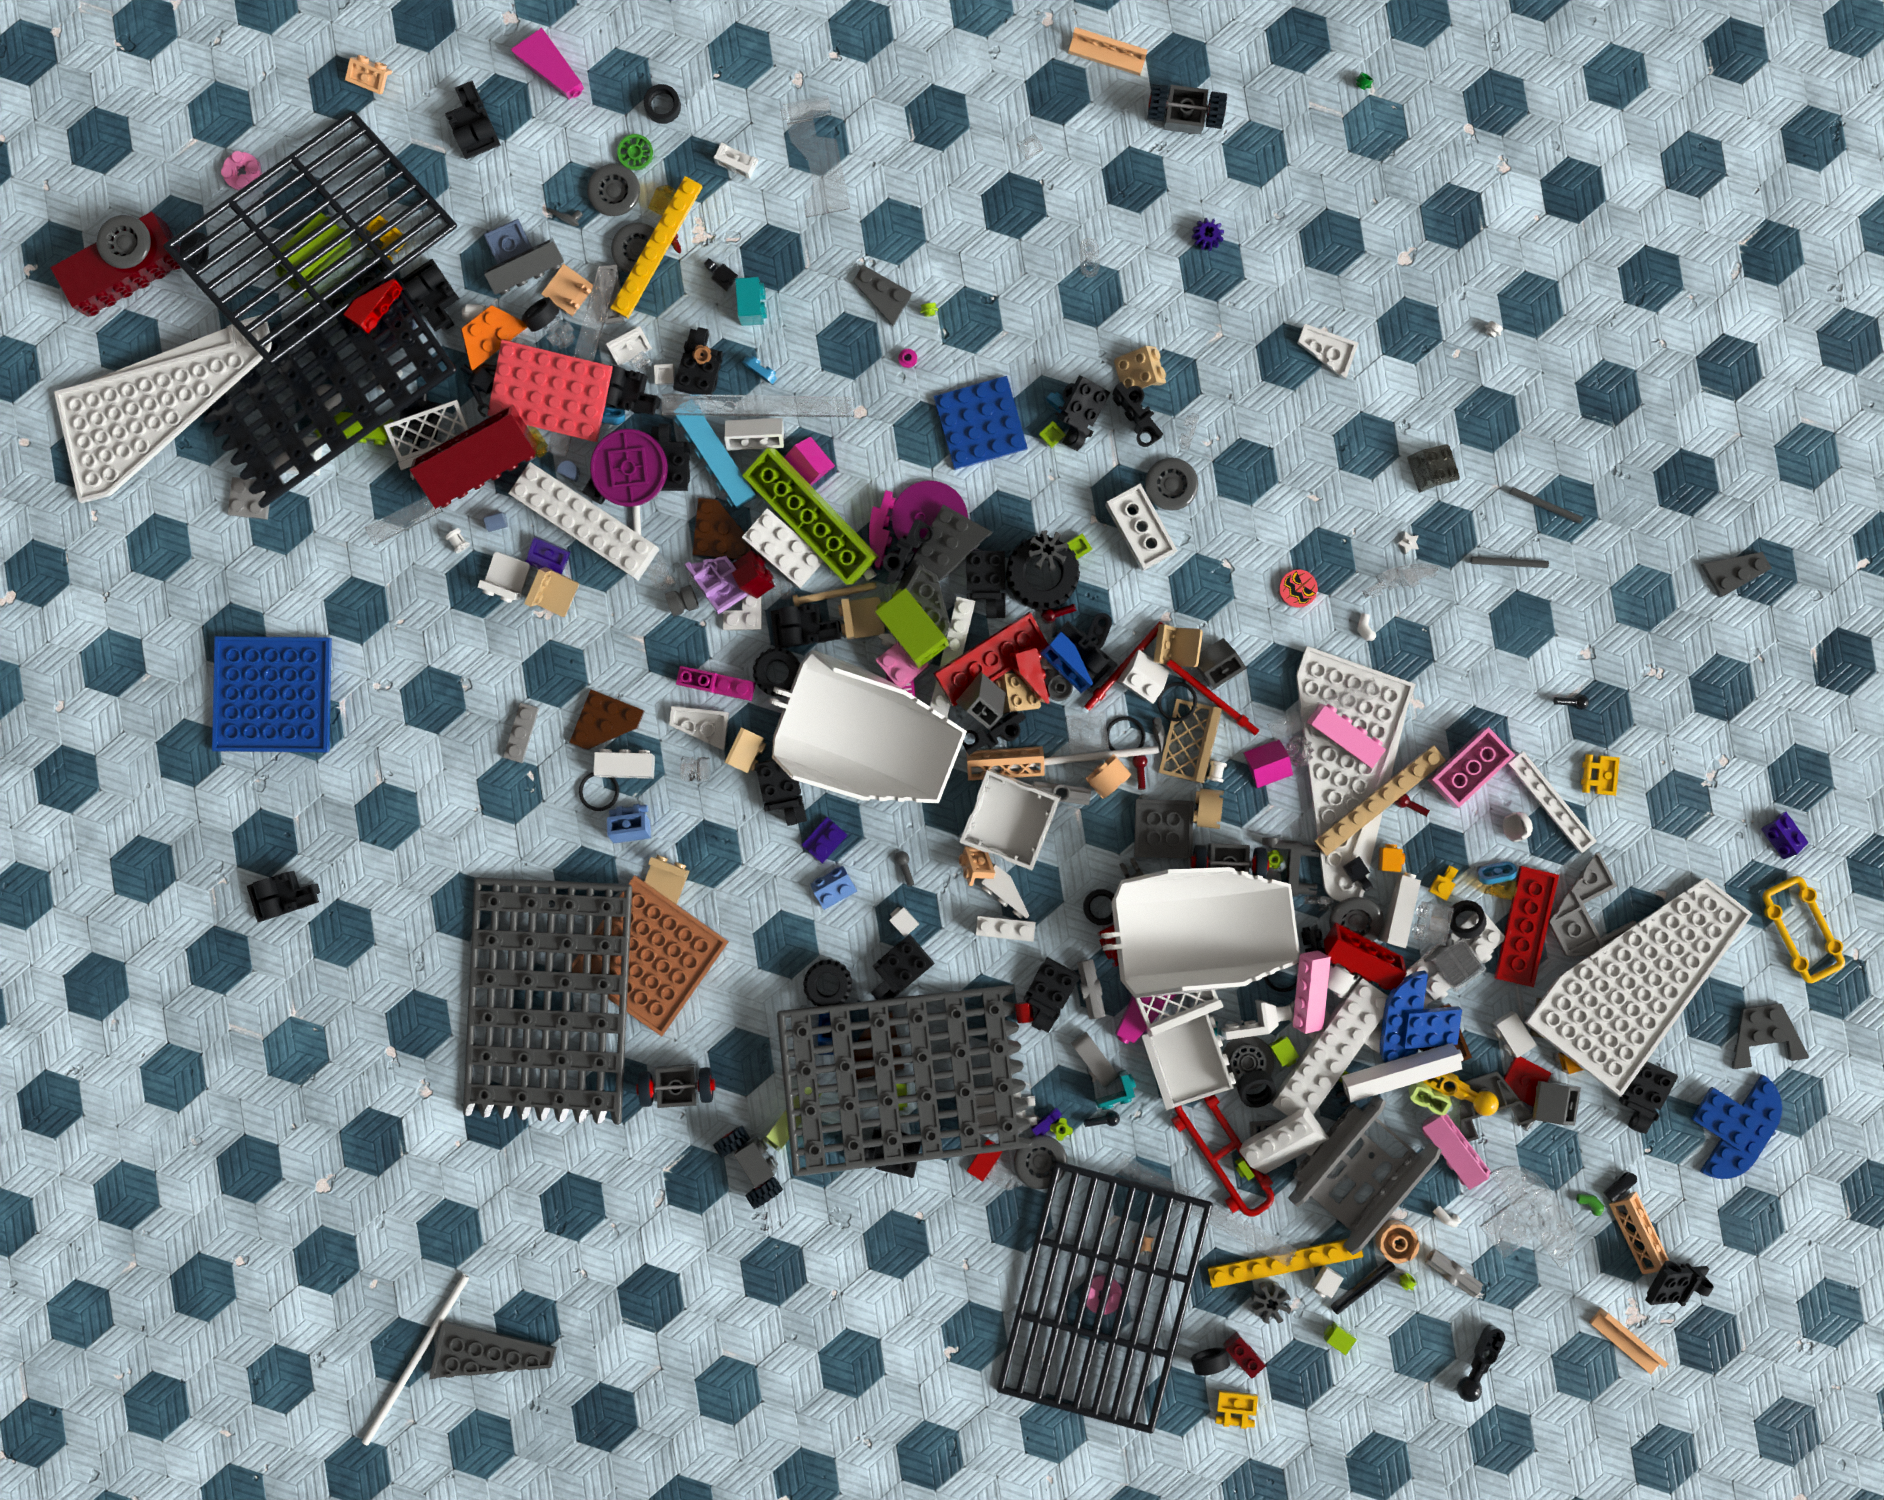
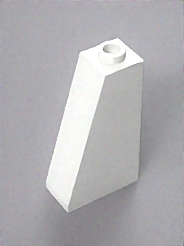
(1401, 911)

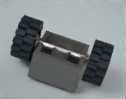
(1186, 108)
(755, 1162)

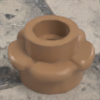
(702, 349)

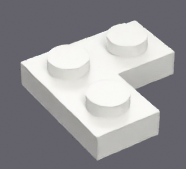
(746, 619)

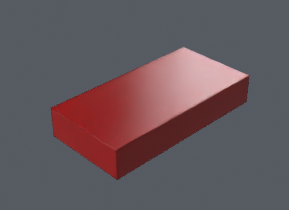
(983, 1163)

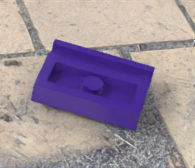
(547, 555)
(824, 840)

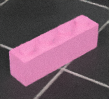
(1346, 735)
(1311, 991)
(1456, 1150)

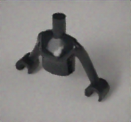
(482, 380)

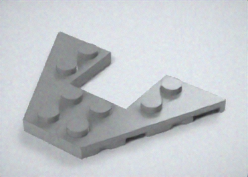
(1571, 920)

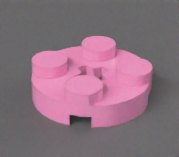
(234, 163)
(1113, 1299)

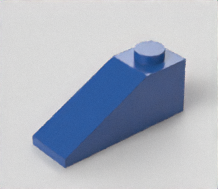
(1065, 658)

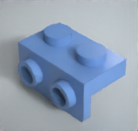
(833, 887)

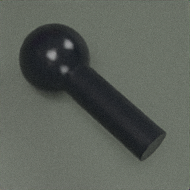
(1580, 701)
(1111, 1118)

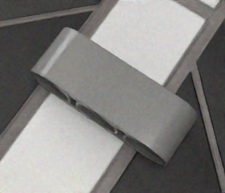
(1095, 1059)

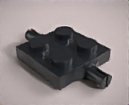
(416, 407)

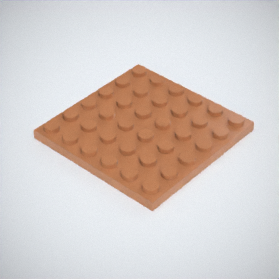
(666, 956)

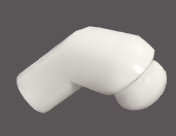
(1445, 1218)

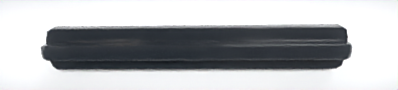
(1363, 1287)

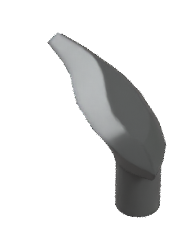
(571, 220)
(1159, 733)
(1441, 948)

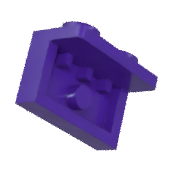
(1785, 836)

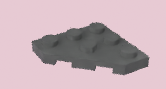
(927, 592)

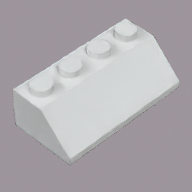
(1283, 1141)

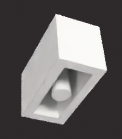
(1513, 1034)

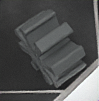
(1051, 545)
(1264, 1305)

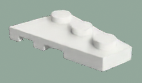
(1328, 348)
(702, 724)

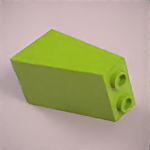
(311, 248)
(911, 627)

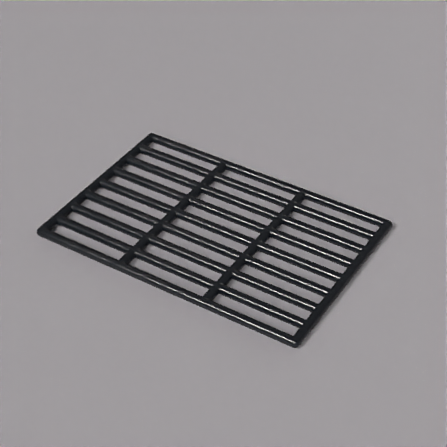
(282, 257)
(1113, 1261)

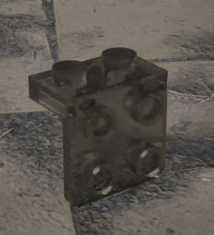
(1433, 467)

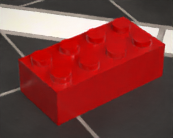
(1364, 957)

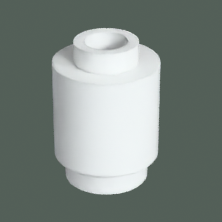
(472, 311)

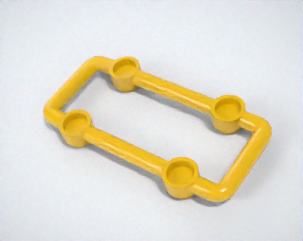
(1832, 945)

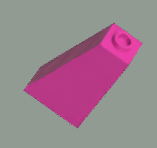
(545, 60)
(1132, 1022)

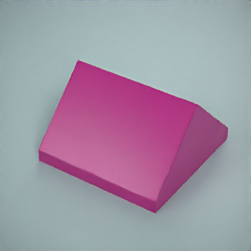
(809, 460)
(1268, 763)

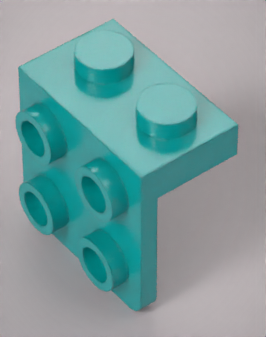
(1123, 1096)

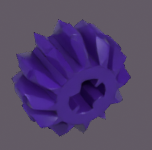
(1207, 226)

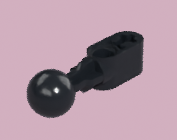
(1469, 1387)

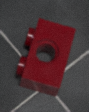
(1244, 1355)

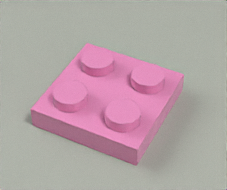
(899, 666)

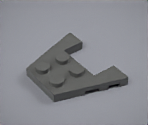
(1765, 1026)
(1506, 1097)

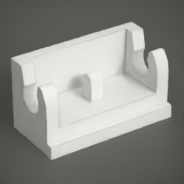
(735, 161)
(628, 345)

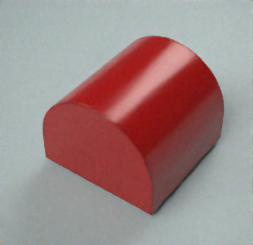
(1024, 1012)

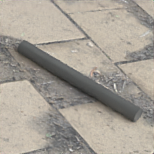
(1546, 505)
(1510, 562)

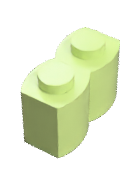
(1428, 1097)

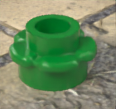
(1364, 81)

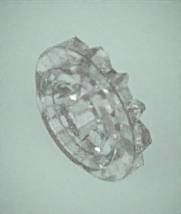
(1293, 748)

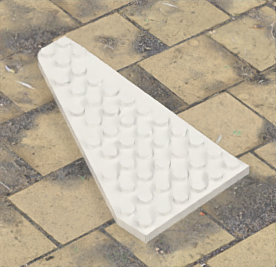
(135, 412)
(1335, 775)

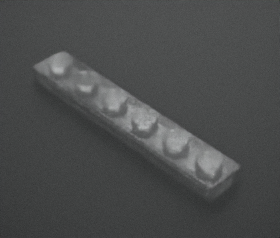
(1341, 701)

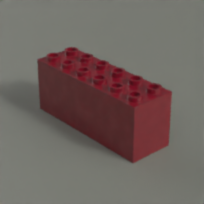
(94, 284)
(474, 457)

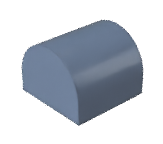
(569, 470)
(495, 521)

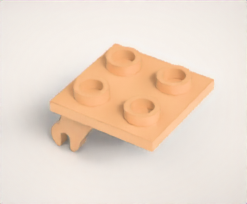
(568, 290)

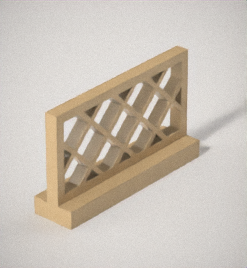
(1206, 746)

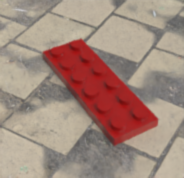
(989, 657)
(1526, 926)

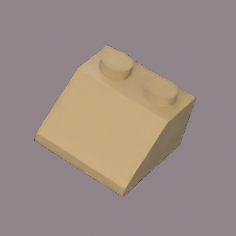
(745, 750)

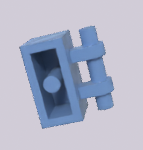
(628, 824)

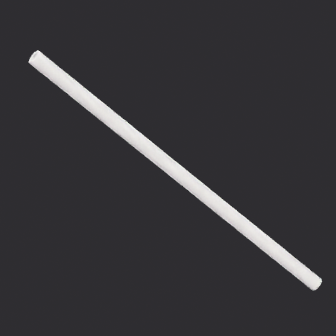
(1083, 757)
(415, 1359)

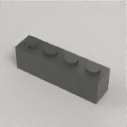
(524, 266)

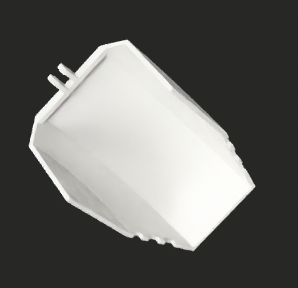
(862, 735)
(1201, 930)

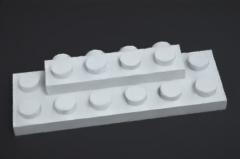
(1481, 945)

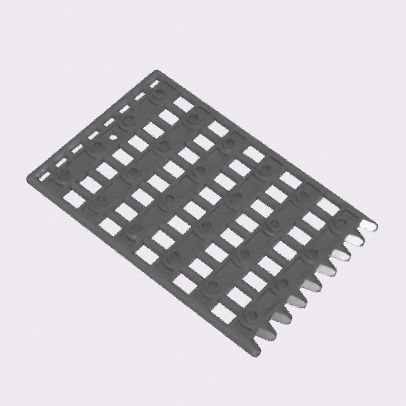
(545, 1019)
(887, 1101)

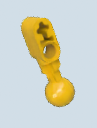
(1484, 1102)

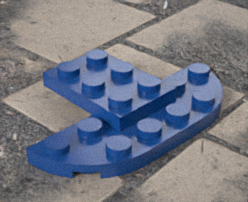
(1410, 1026)
(1742, 1127)

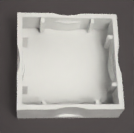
(1010, 819)

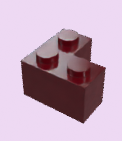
(752, 575)

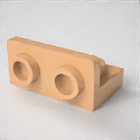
(367, 74)
(976, 865)

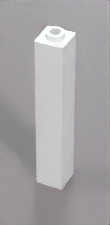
(1402, 1072)

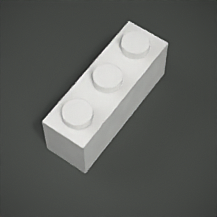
(754, 434)
(624, 764)
(1005, 928)

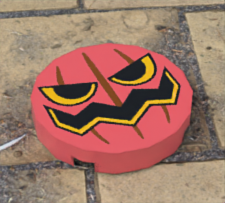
(1298, 588)

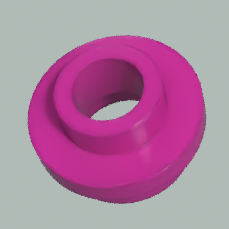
(907, 364)

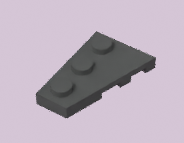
(883, 293)
(1734, 572)

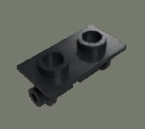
(1312, 937)

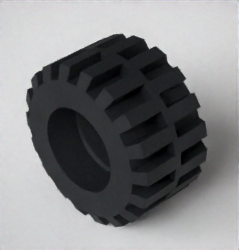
(765, 660)
(818, 969)

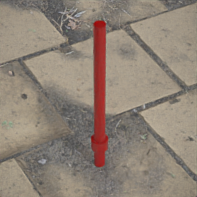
(1100, 692)
(1241, 720)

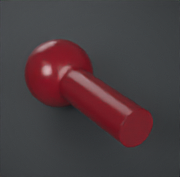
(1050, 614)
(1140, 762)
(1404, 801)

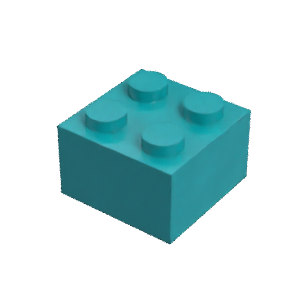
(750, 301)

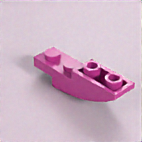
(878, 536)
(715, 683)

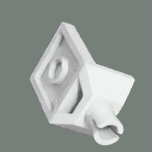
(1268, 1020)

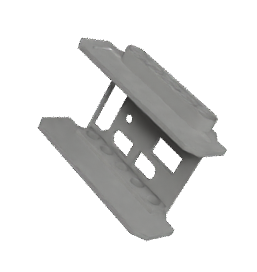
(1366, 1217)

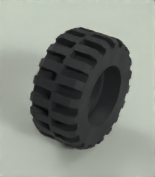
(1036, 598)

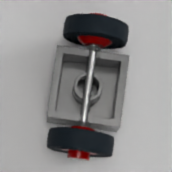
(1231, 856)
(676, 1086)

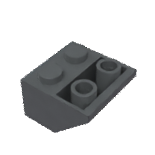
(1219, 664)
(983, 701)
(1556, 1103)

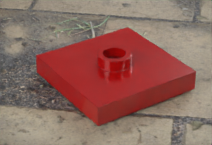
(1524, 1077)

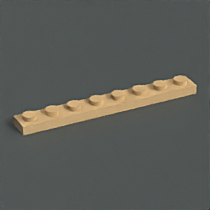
(1379, 800)

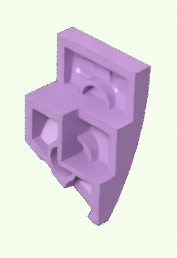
(717, 582)

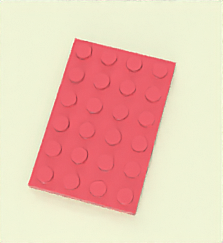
(551, 389)

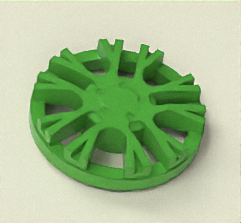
(635, 152)

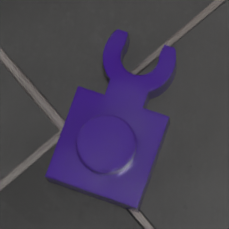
(1043, 1124)

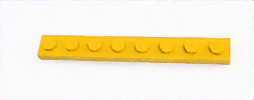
(656, 247)
(1266, 1266)

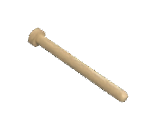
(833, 593)

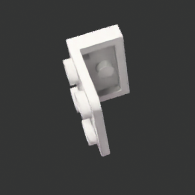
(505, 577)

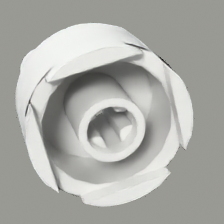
(1341, 980)

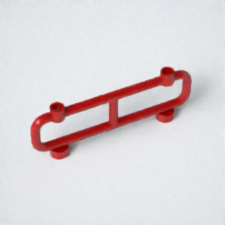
(1234, 1202)

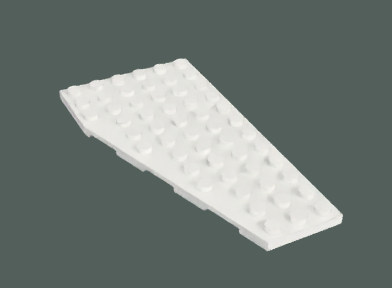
(1633, 989)

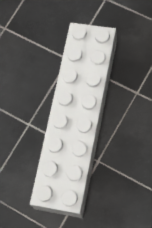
(584, 521)
(1331, 1049)

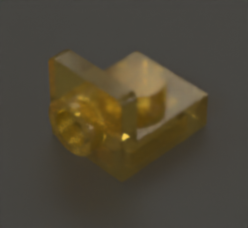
(661, 199)
(542, 444)
(1498, 890)

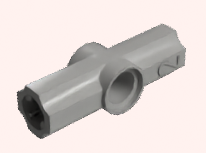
(1074, 794)
(1091, 989)
(1454, 1273)

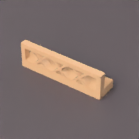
(1107, 51)
(1022, 756)
(1644, 1228)
(1627, 1341)

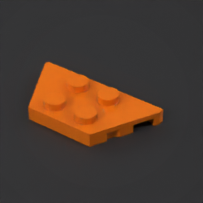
(485, 332)

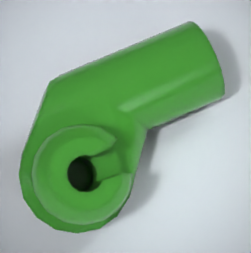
(1592, 1201)

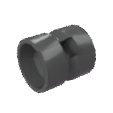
(684, 600)
(1059, 688)

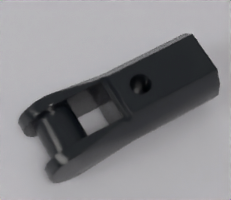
(1620, 1186)

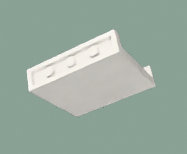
(1189, 1062)

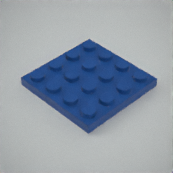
(980, 422)

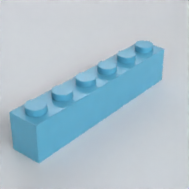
(717, 459)

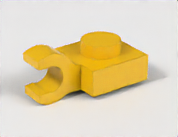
(1443, 886)

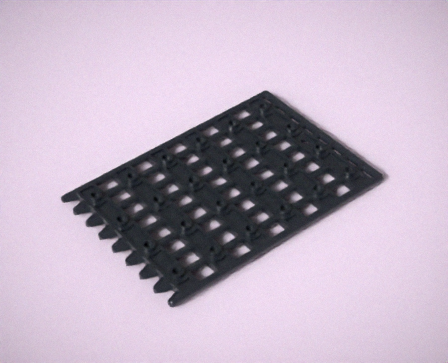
(313, 405)

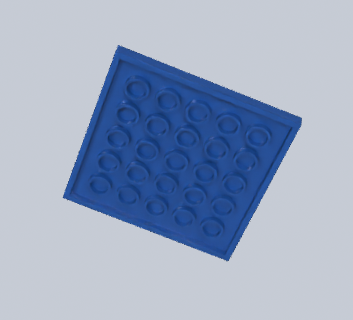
(272, 694)

